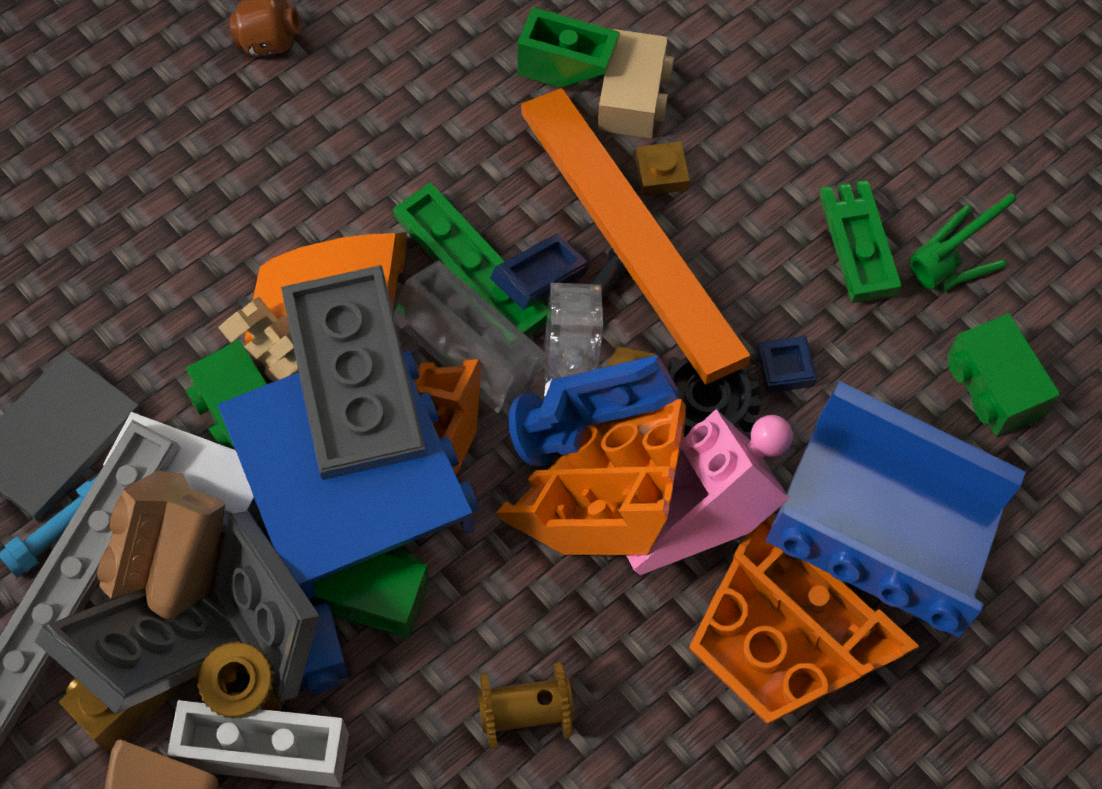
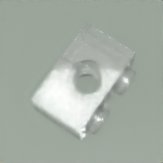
(572, 330)

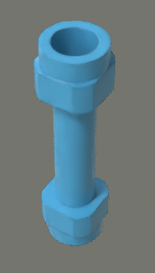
(21, 555)

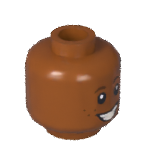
(264, 26)

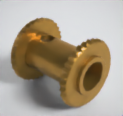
(222, 674)
(520, 708)

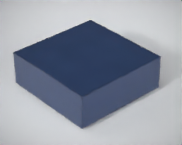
(786, 364)

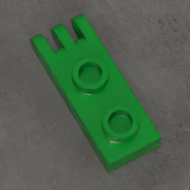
(860, 242)

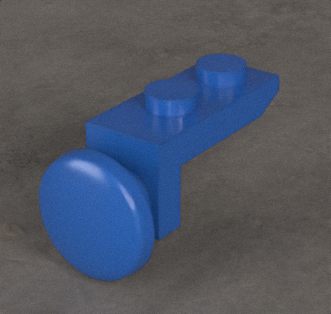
(583, 400)

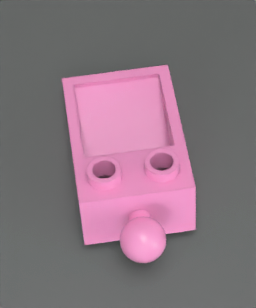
(719, 488)

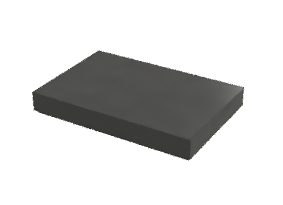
(58, 433)
(265, 603)

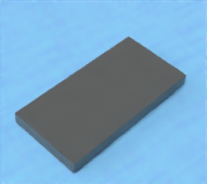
(352, 372)
(130, 651)

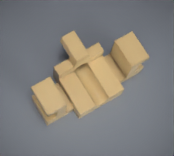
(271, 339)

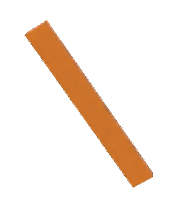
(636, 237)

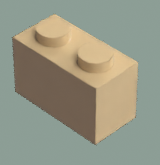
(633, 83)

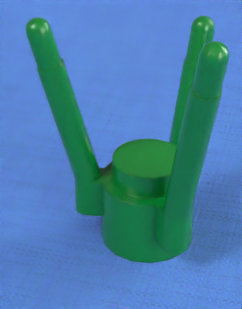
(938, 259)

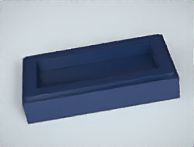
(529, 274)

